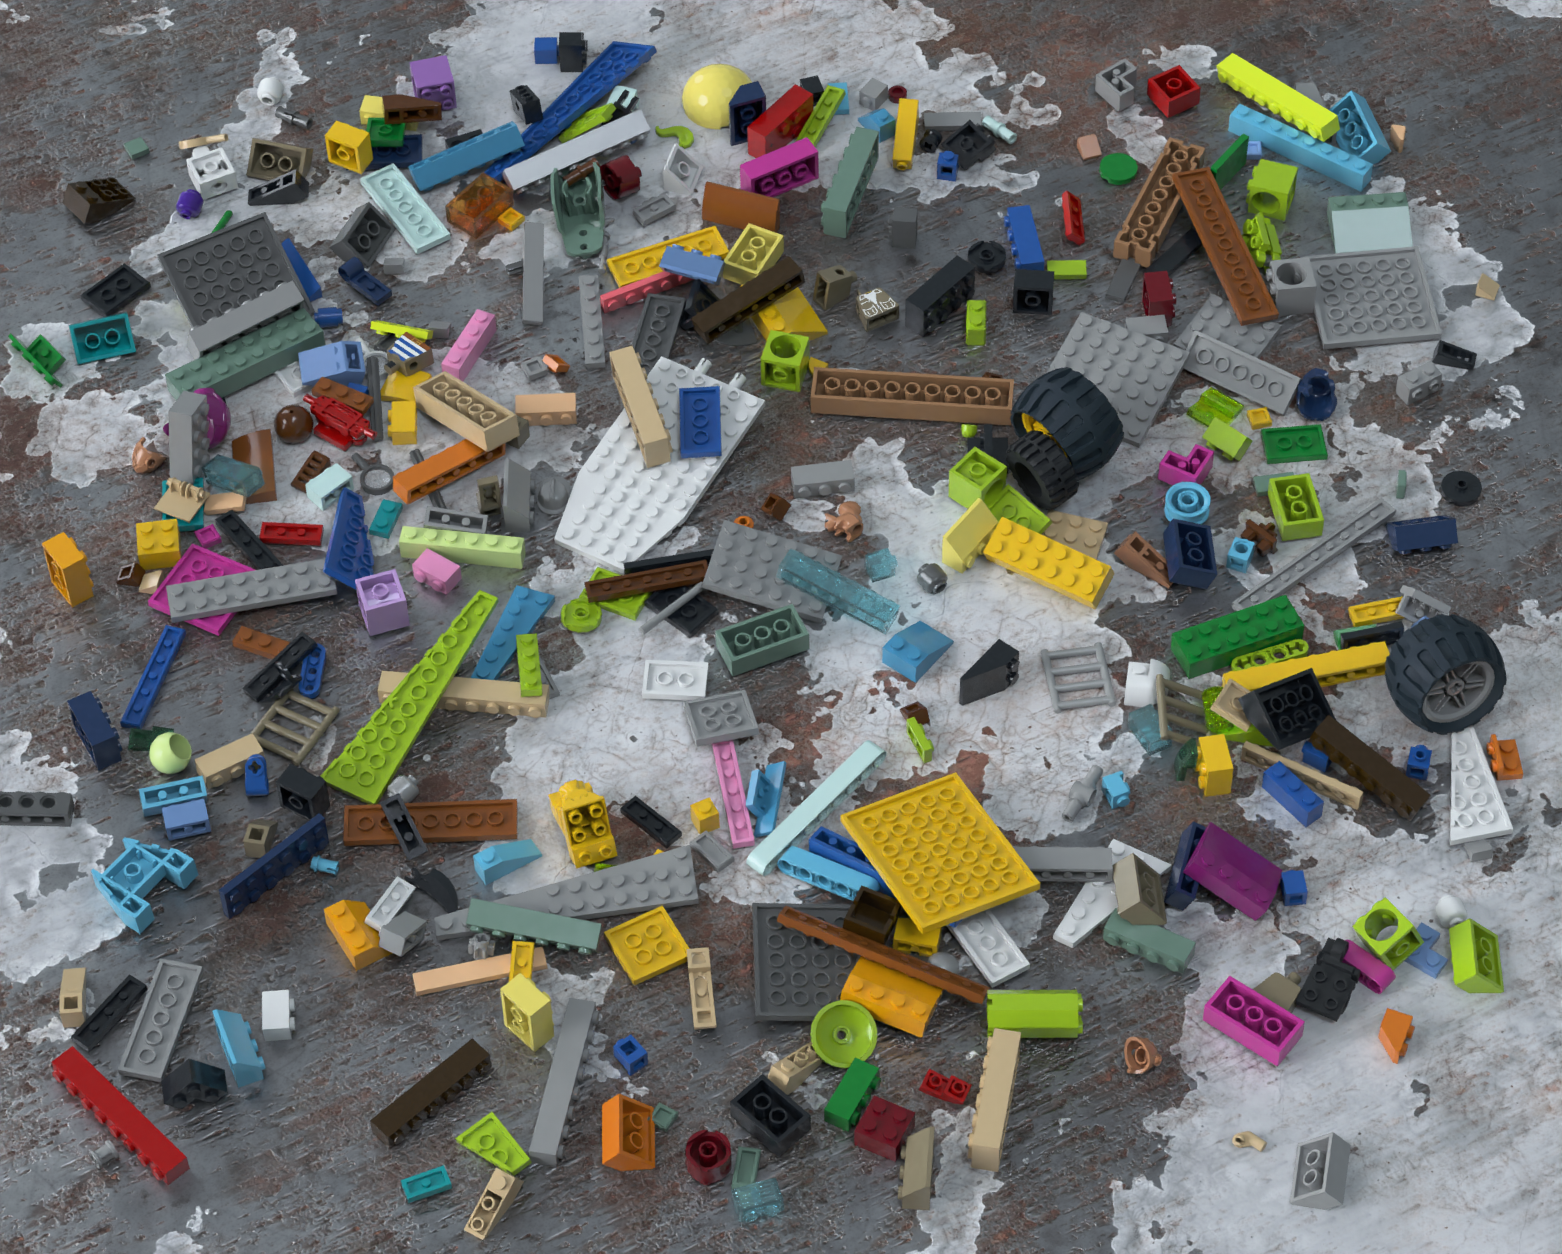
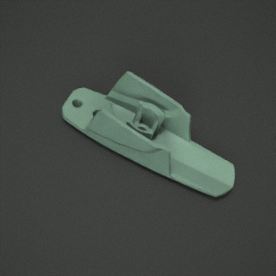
(579, 212)

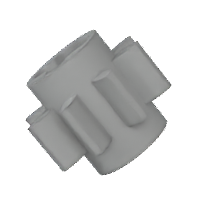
(481, 946)

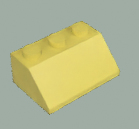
(968, 537)

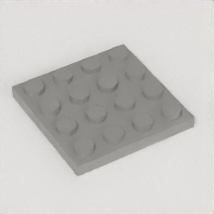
(1221, 323)

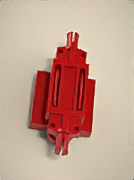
(339, 422)

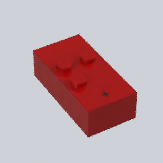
(780, 122)

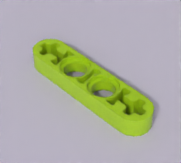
(1268, 654)

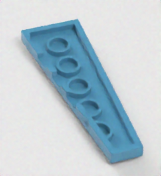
(518, 618)

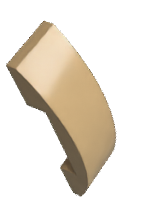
(701, 988)

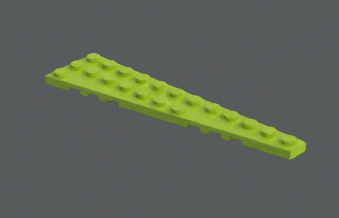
(384, 742)

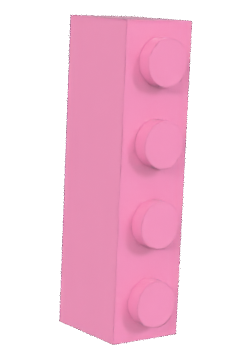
(470, 345)

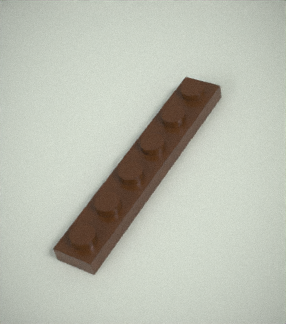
(646, 581)

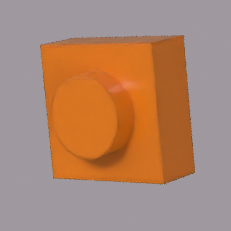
(555, 363)

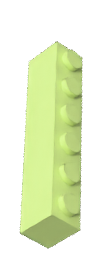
(464, 546)

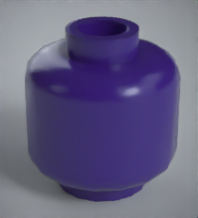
(189, 204)

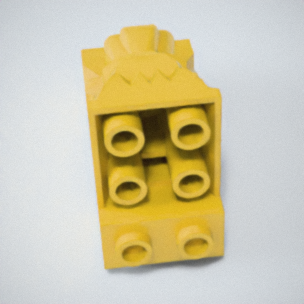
(583, 822)

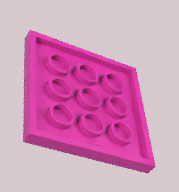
(197, 565)

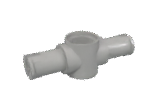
(1082, 793)

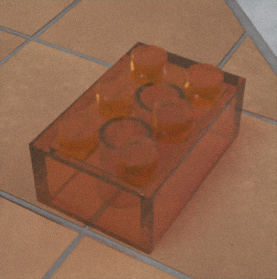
(479, 205)

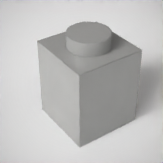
(873, 94)

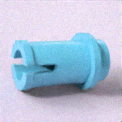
(324, 865)

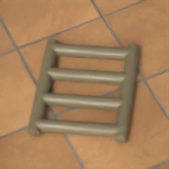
(1164, 717)
(308, 743)

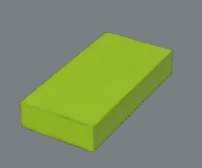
(1068, 269)

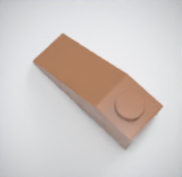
(1144, 559)

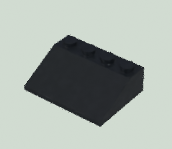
(1287, 709)

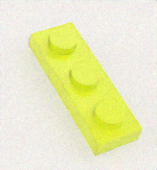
(384, 327)

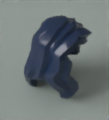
(1316, 395)

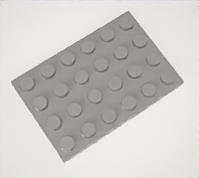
(747, 567)

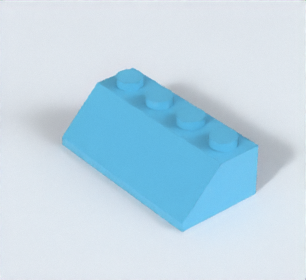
(1359, 129)

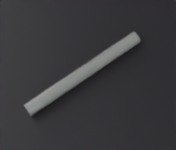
(671, 608)

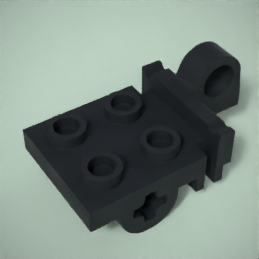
(1329, 982)

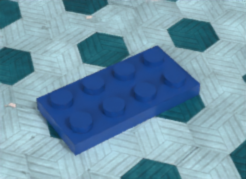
(700, 422)

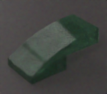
(142, 739)
(1185, 759)

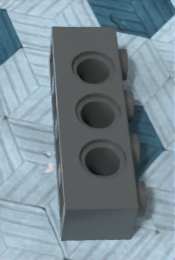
(36, 809)

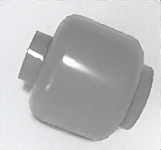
(405, 786)

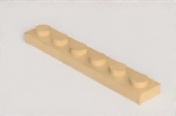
(1312, 778)

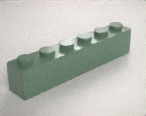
(534, 926)

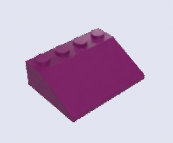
(1234, 872)

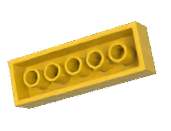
(1048, 563)

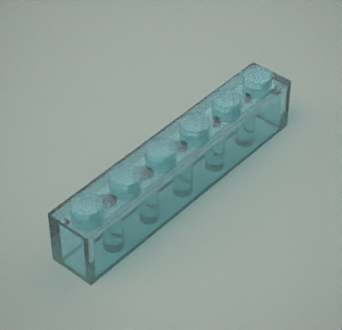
(838, 591)

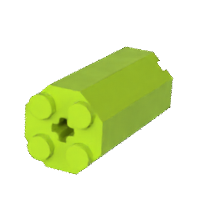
(1035, 1012)

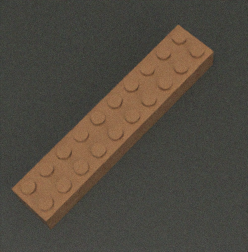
(912, 396)

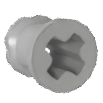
(103, 1154)

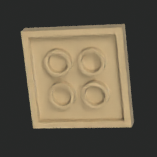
(1077, 532)

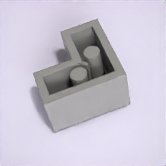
(1117, 84)

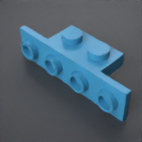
(765, 796)

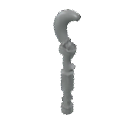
(603, 253)

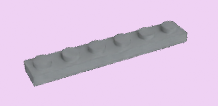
(592, 321)

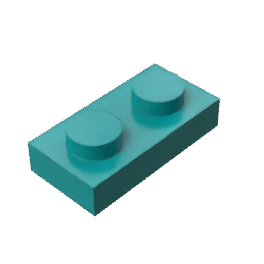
(385, 519)
(426, 1184)

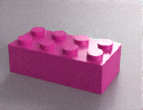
(781, 169)
(1253, 1020)

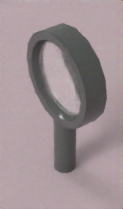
(375, 478)

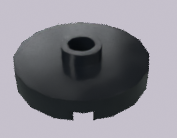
(987, 256)
(1461, 488)

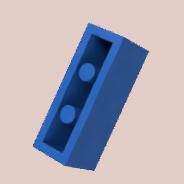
(1292, 794)

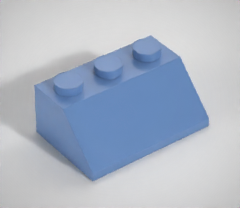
(692, 264)

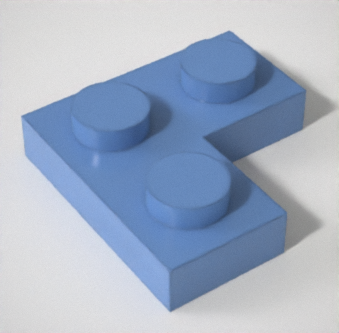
(1425, 958)

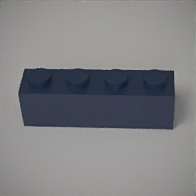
(1181, 887)

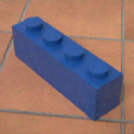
(1024, 238)

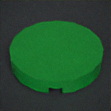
(1118, 168)

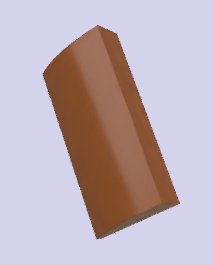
(740, 207)
(257, 450)

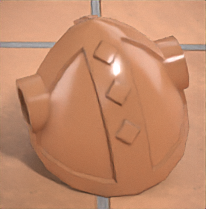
(145, 460)
(1144, 1056)

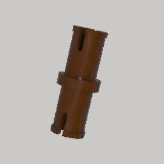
(580, 172)

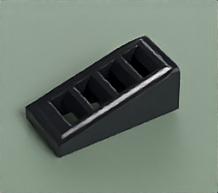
(1447, 354)

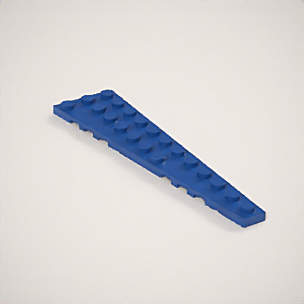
(591, 85)

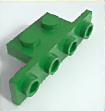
(43, 355)

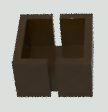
(872, 915)

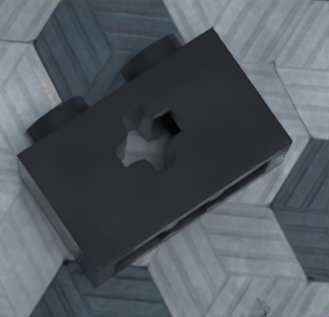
(526, 104)

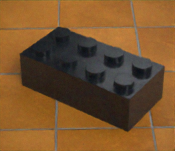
(940, 296)

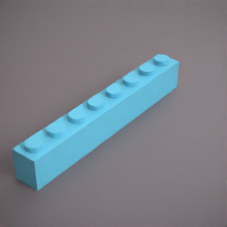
(1301, 147)

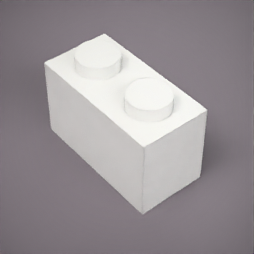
(276, 1015)

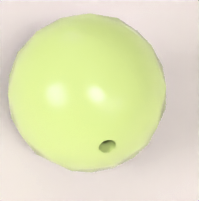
(170, 753)

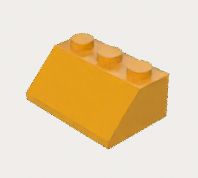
(354, 936)

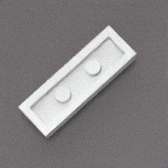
(390, 903)

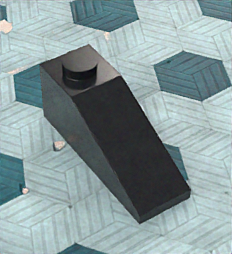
(280, 190)
(403, 827)

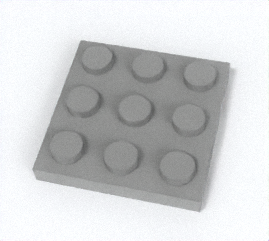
(721, 718)

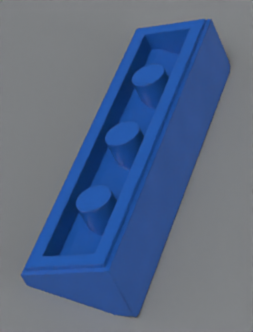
(305, 276)

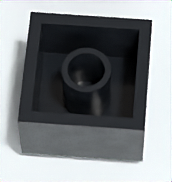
(1033, 292)
(302, 792)

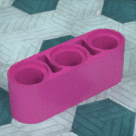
(1373, 972)

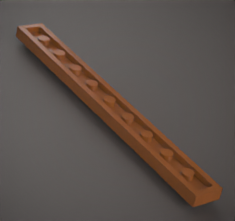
(883, 954)

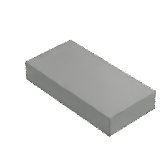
(712, 851)

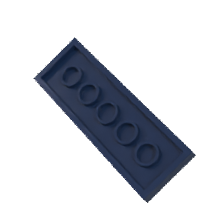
(274, 866)

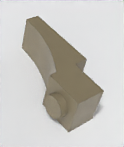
(488, 496)

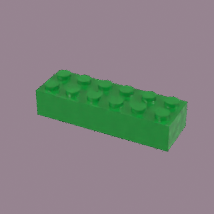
(1222, 639)

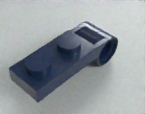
(362, 281)

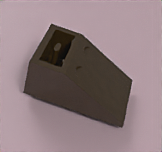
(96, 199)

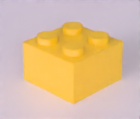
(348, 147)
(158, 544)
(1214, 765)

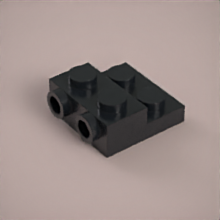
(970, 144)

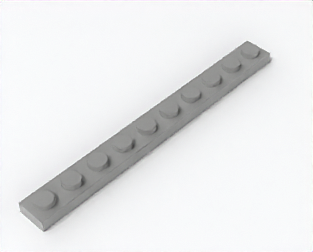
(1317, 555)

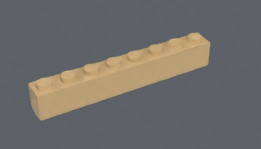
(478, 696)

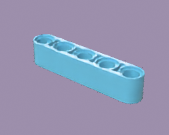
(824, 873)

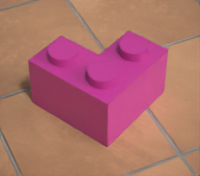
(1193, 468)

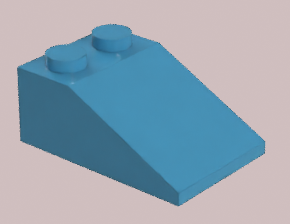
(915, 650)

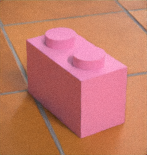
(436, 571)

